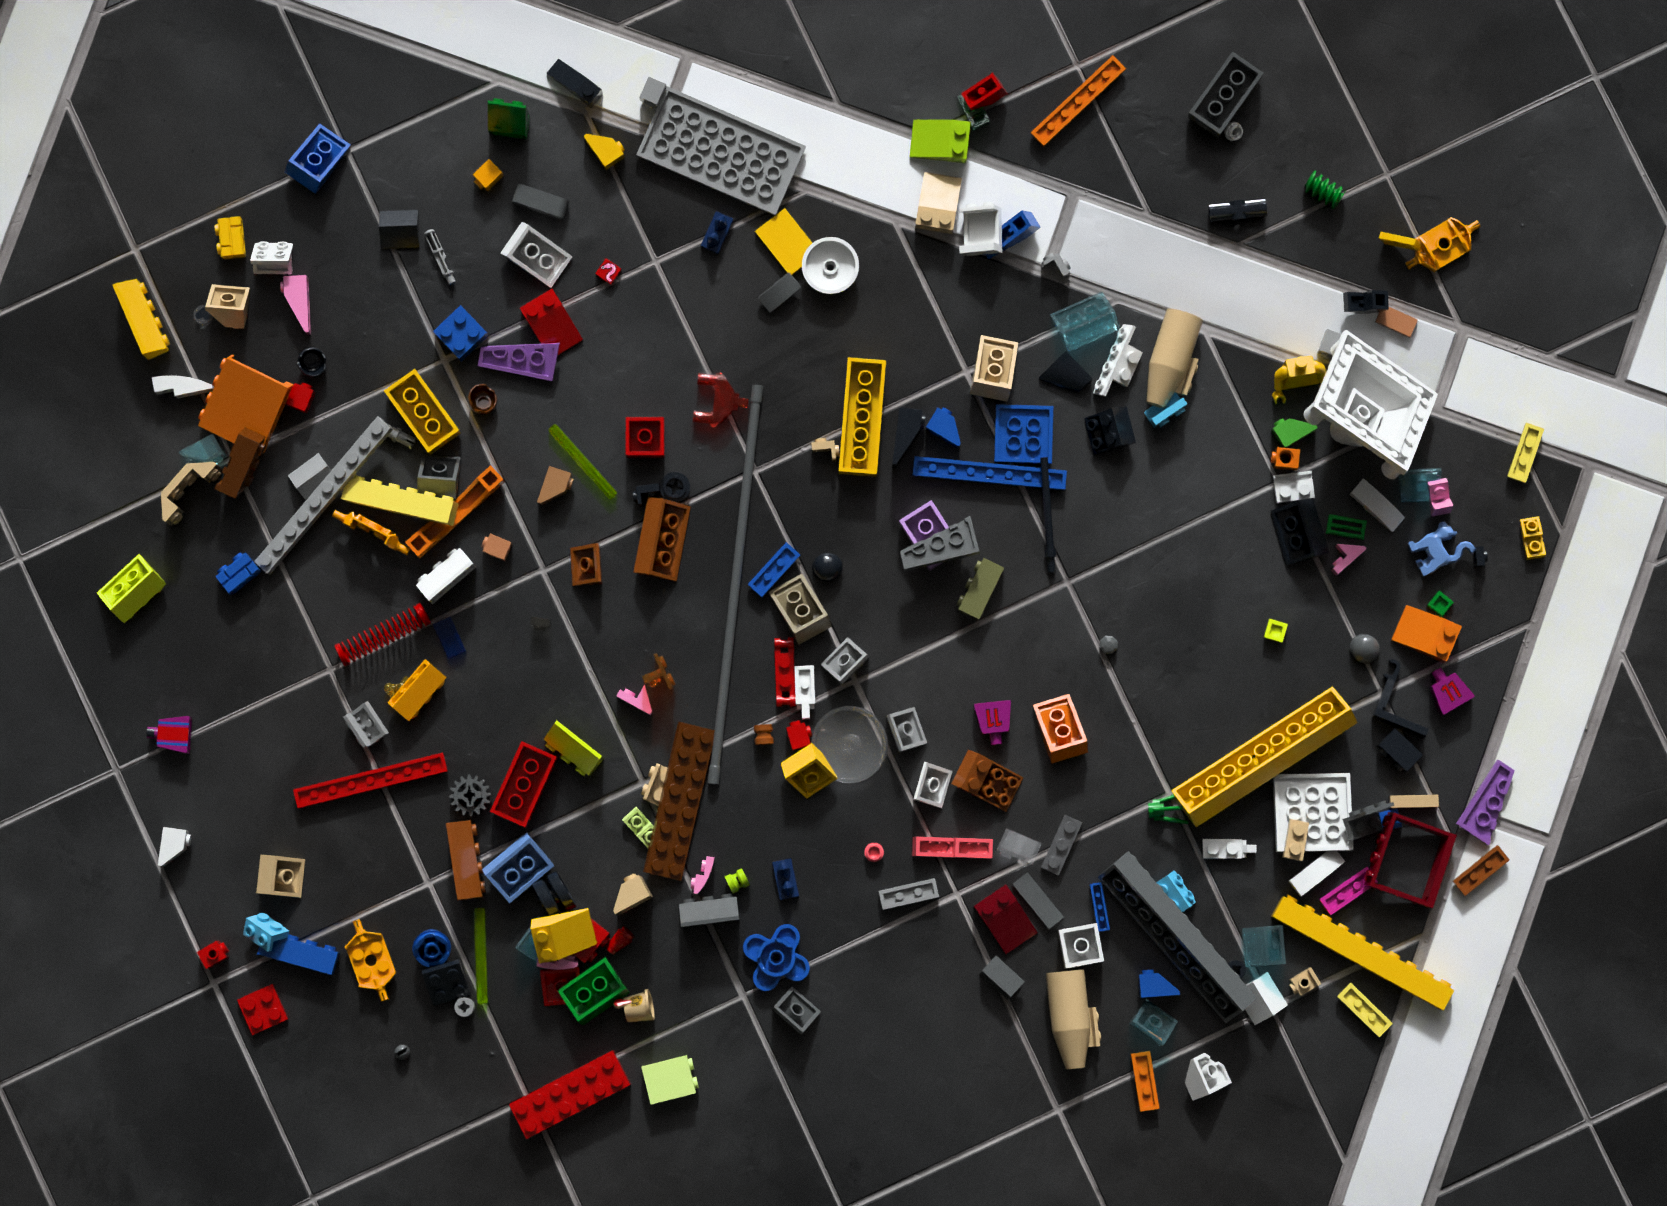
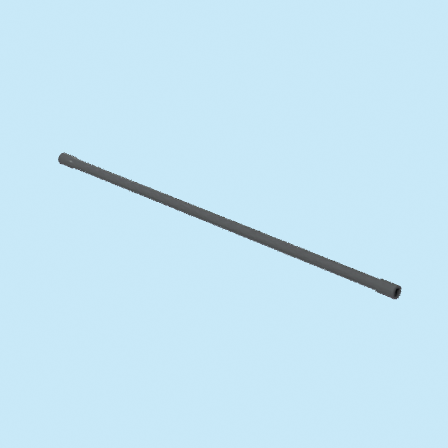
(714, 768)

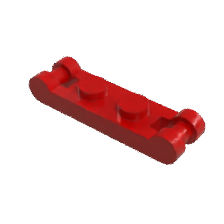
(785, 672)

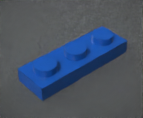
(774, 569)

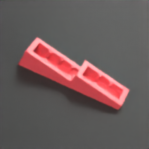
(952, 847)

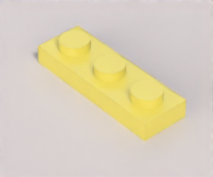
(1525, 452)
(1364, 1010)

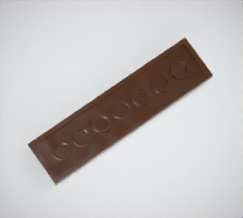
(679, 801)

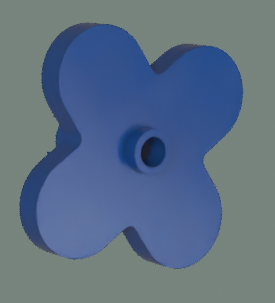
(769, 971)

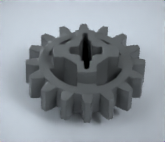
(462, 795)

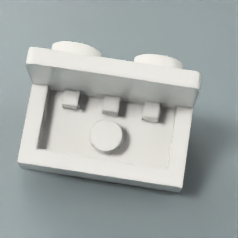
(272, 258)

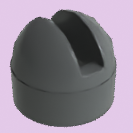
(403, 1056)

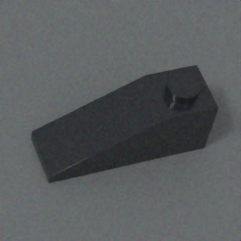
(575, 83)

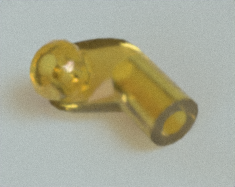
(391, 689)

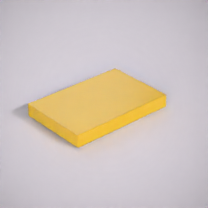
(785, 240)

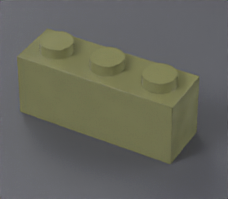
(980, 588)

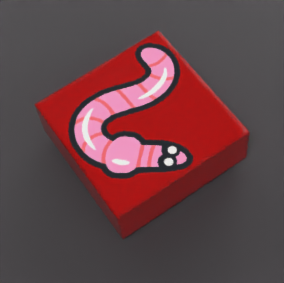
(608, 271)

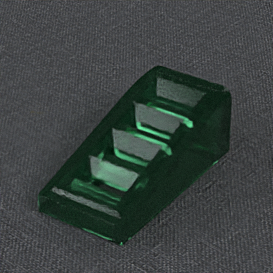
(978, 124)

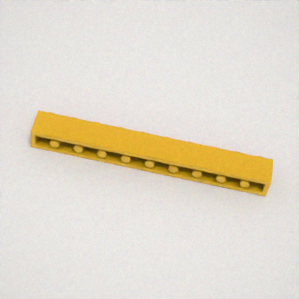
(1363, 953)

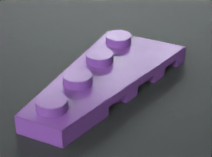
(525, 359)
(1482, 811)

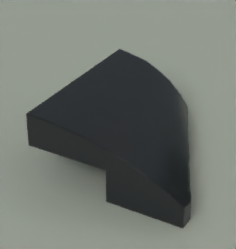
(1067, 373)

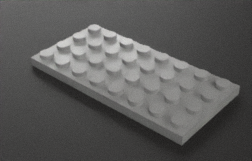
(721, 151)

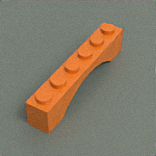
(468, 501)

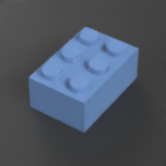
(517, 867)

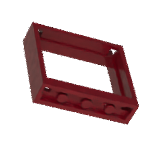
(1438, 868)

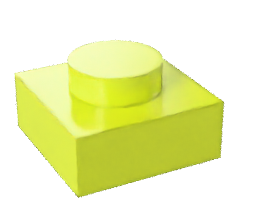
(1275, 630)

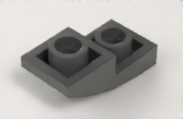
(779, 292)

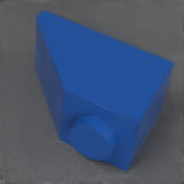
(944, 427)
(1155, 985)

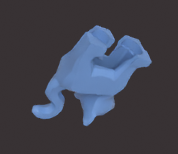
(1436, 552)

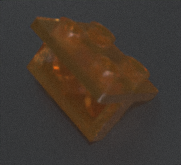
(654, 678)

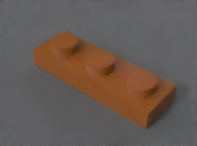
(1480, 870)

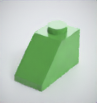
(1291, 431)

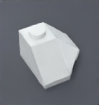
(1205, 1076)

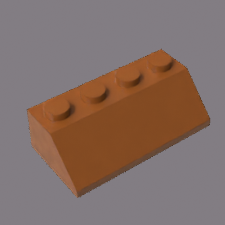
(662, 539)
(465, 860)

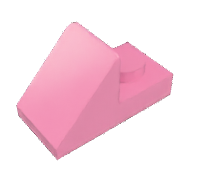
(1439, 497)
(1350, 553)
(641, 702)

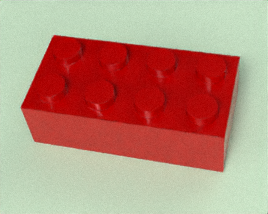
(524, 784)

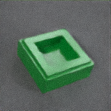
(1440, 604)

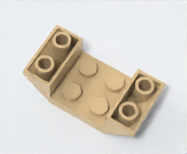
(174, 490)

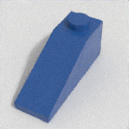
(1017, 230)

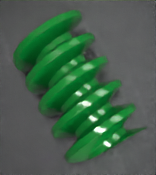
(1324, 190)

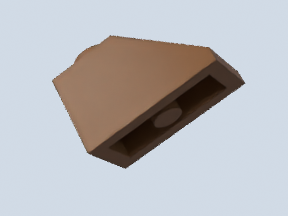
(555, 485)

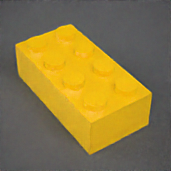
(422, 411)

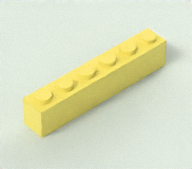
(400, 501)

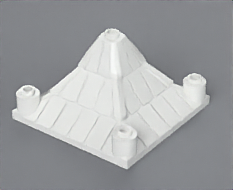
(1372, 404)

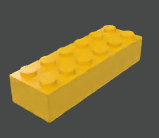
(862, 417)

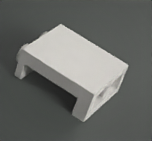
(982, 229)

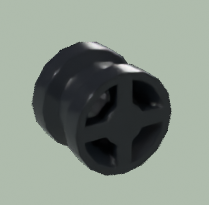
(1235, 965)

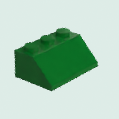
(593, 991)

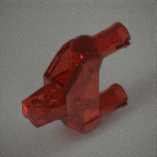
(724, 402)

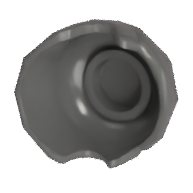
(1364, 648)

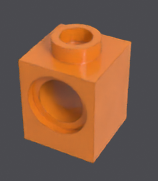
(1293, 454)

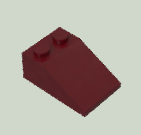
(1005, 919)

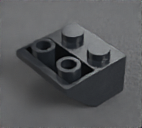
(1110, 430)

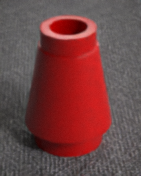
(620, 940)

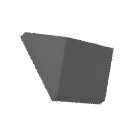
(796, 1010)

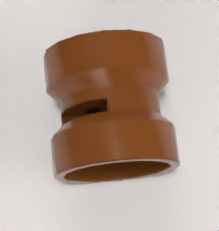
(763, 734)

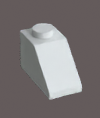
(173, 844)

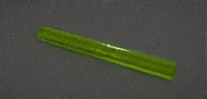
(582, 461)
(480, 955)

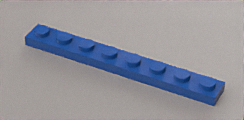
(986, 472)

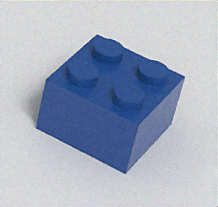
(460, 333)

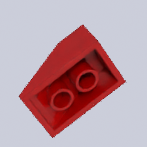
(551, 321)

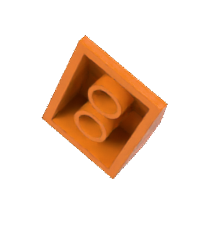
(1426, 633)
(1060, 728)

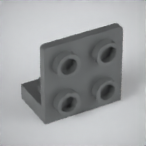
(1364, 822)

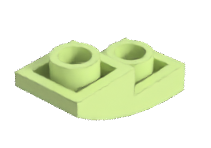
(639, 825)

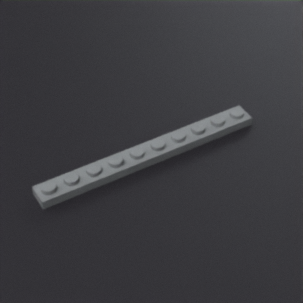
(323, 495)

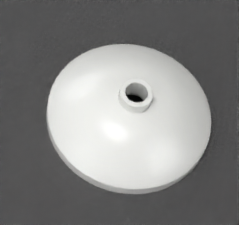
(830, 252)

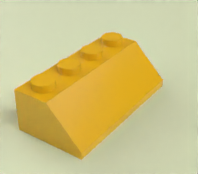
(141, 318)

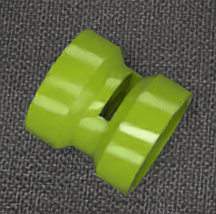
(733, 883)

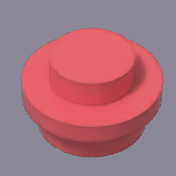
(874, 852)

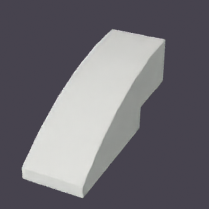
(180, 385)
(1377, 505)
(1316, 872)

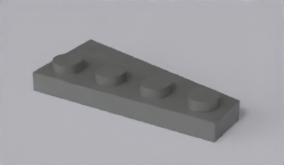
(950, 544)

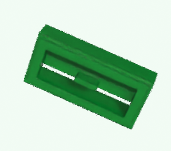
(1344, 534)

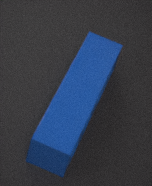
(1099, 906)

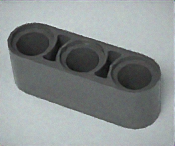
(540, 201)

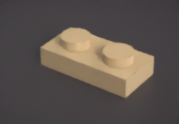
(1295, 840)

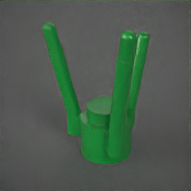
(1157, 809)

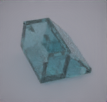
(1263, 946)

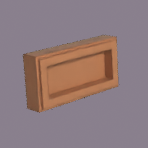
(1397, 321)

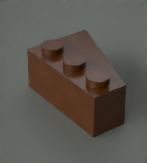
(242, 463)

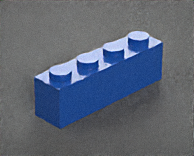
(303, 954)

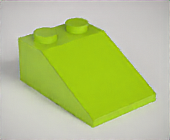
(940, 140)

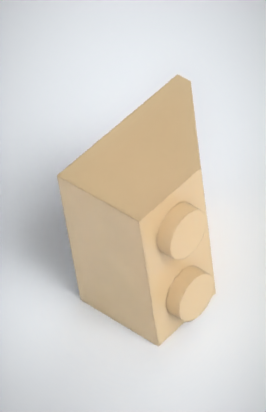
(280, 876)

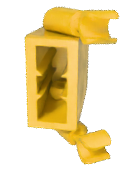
(1297, 373)

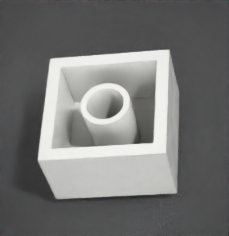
(1080, 945)

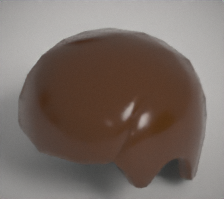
(482, 399)

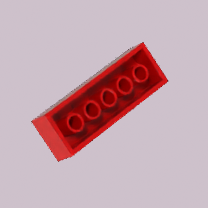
(569, 1094)

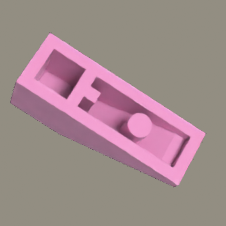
(297, 294)

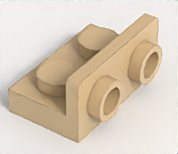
(653, 790)

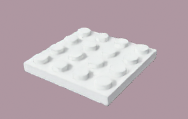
(1317, 800)

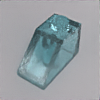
(204, 450)

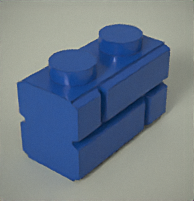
(238, 573)

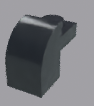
(1366, 302)

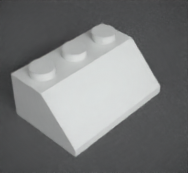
(445, 575)

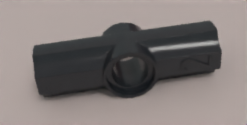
(1237, 210)

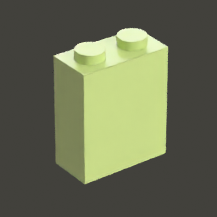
(670, 1079)

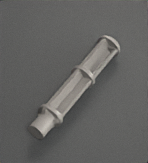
(440, 256)

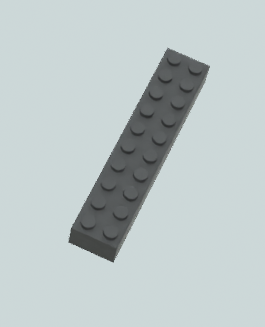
(1177, 937)

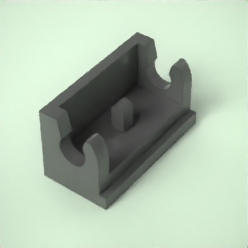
(1001, 977)

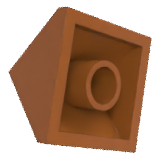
(586, 565)

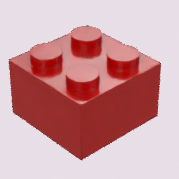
(645, 437)

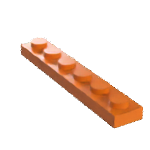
(1078, 101)

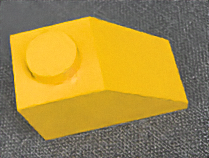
(605, 149)

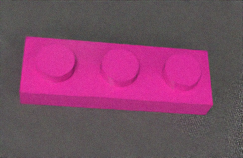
(1345, 892)

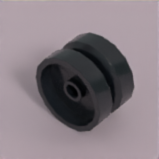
(553, 896)

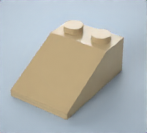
(938, 203)
(994, 368)

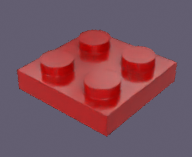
(262, 1009)

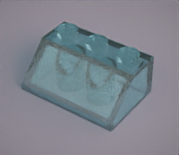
(1085, 321)

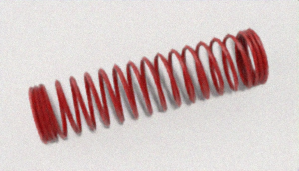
(343, 652)

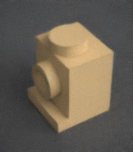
(1307, 974)

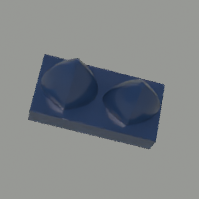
(717, 232)
(785, 879)

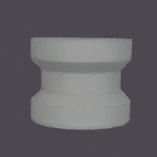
(467, 1005)

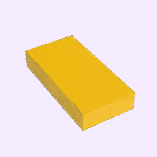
(1399, 241)

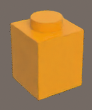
(487, 175)

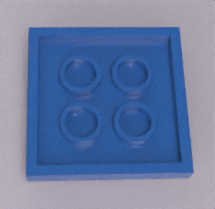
(1023, 433)

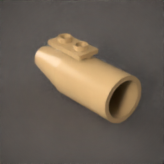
(1171, 360)
(1071, 1019)

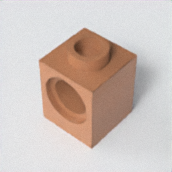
(496, 547)

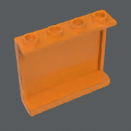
(242, 400)

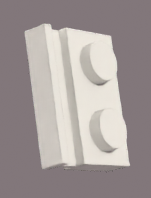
(1293, 486)

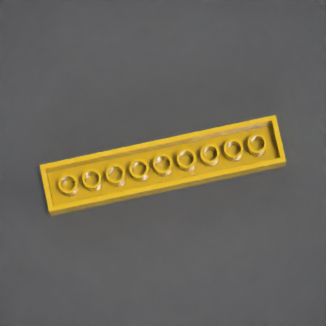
(1273, 751)

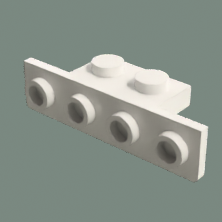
(1120, 363)

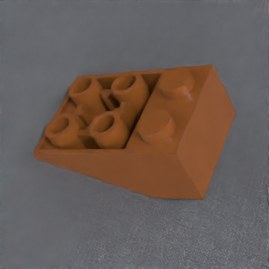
(987, 780)

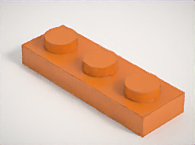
(1145, 1081)

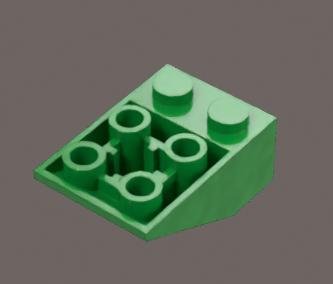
(508, 119)

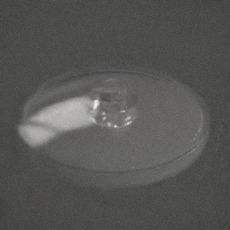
(851, 743)

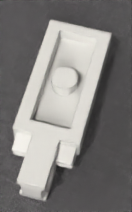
(805, 689)
(1226, 848)

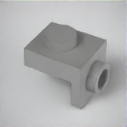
(1061, 265)

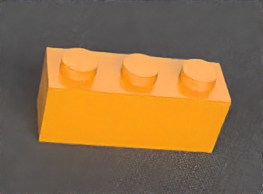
(417, 690)

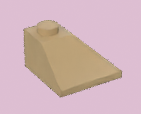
(229, 305)

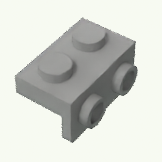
(365, 725)

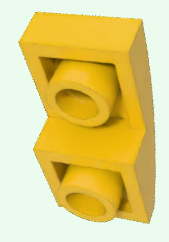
(1532, 538)

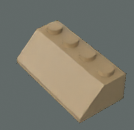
(631, 893)

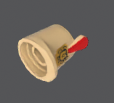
(637, 1007)

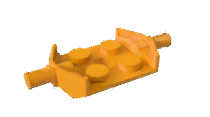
(1434, 256)
(391, 540)
(367, 944)

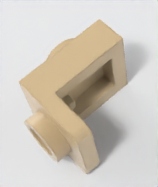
(822, 445)

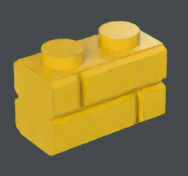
(231, 238)

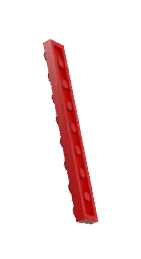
(370, 780)

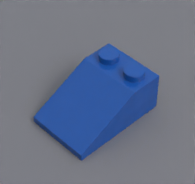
(317, 158)

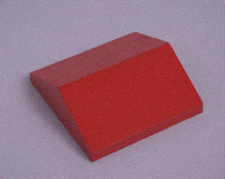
(554, 980)

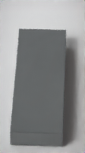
(1038, 900)

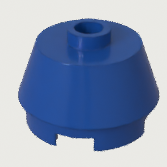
(431, 948)

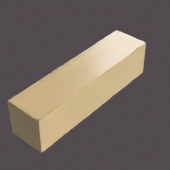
(1414, 801)

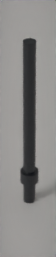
(1050, 552)

